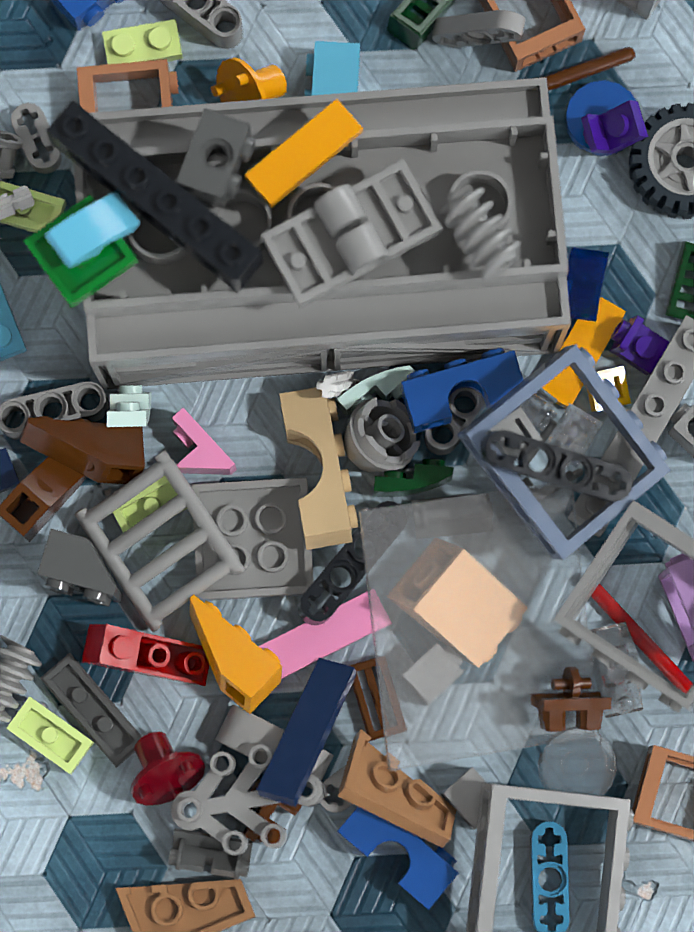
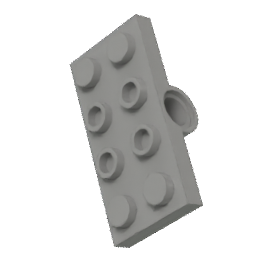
(351, 232)

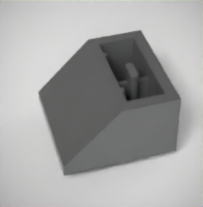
(76, 565)

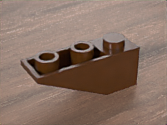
(88, 447)
(39, 497)

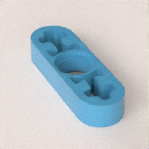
(557, 849)

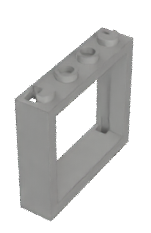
(604, 651)
(489, 846)

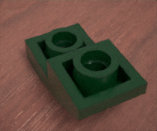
(426, 476)

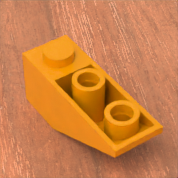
(238, 664)

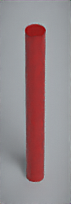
(642, 640)

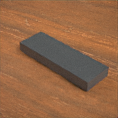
(92, 709)

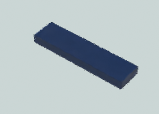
(307, 732)

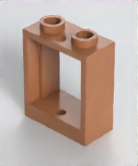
(546, 43)
(90, 75)
(649, 786)

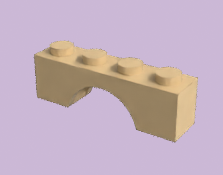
(324, 510)

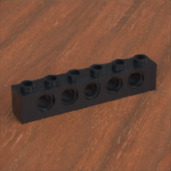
(155, 196)

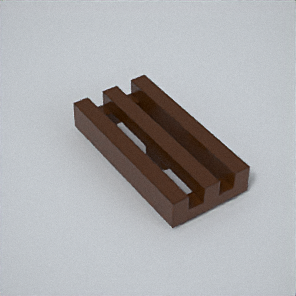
(367, 667)

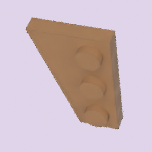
(394, 794)
(186, 906)

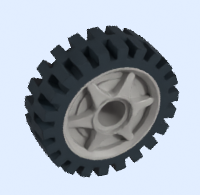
(655, 164)

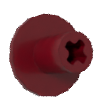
(163, 771)

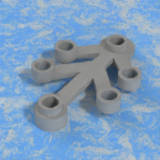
(235, 802)

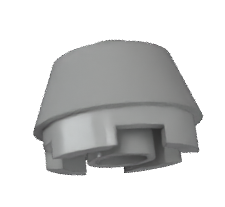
(380, 436)

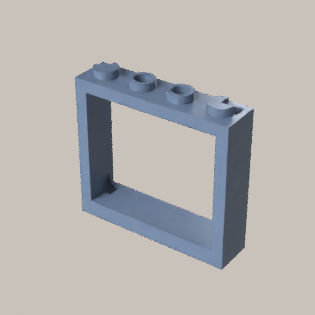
(513, 487)

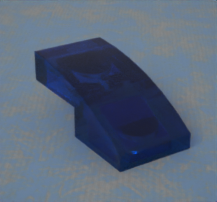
(585, 282)

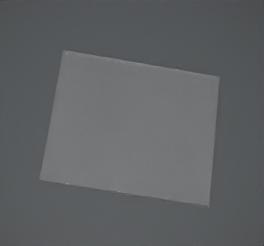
(467, 623)

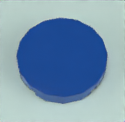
(593, 99)

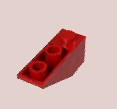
(145, 654)

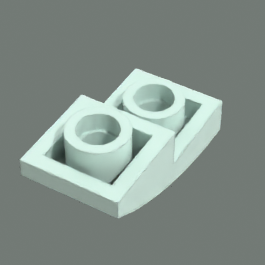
(385, 384)
(129, 407)

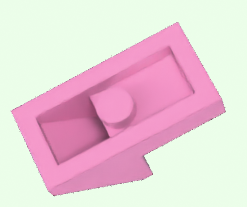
(207, 455)

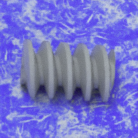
(481, 233)
(13, 668)

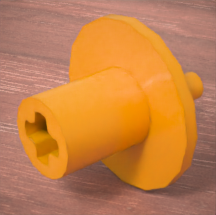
(241, 83)

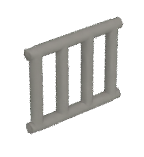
(111, 550)

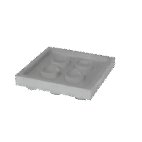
(264, 531)

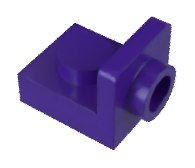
(614, 128)
(638, 344)

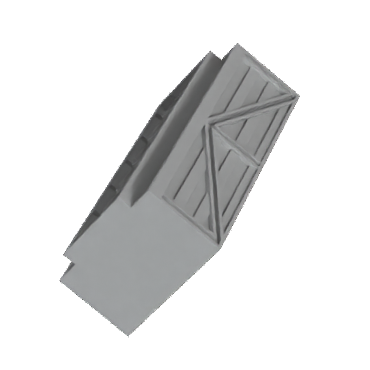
(429, 305)

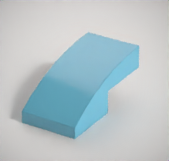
(91, 229)

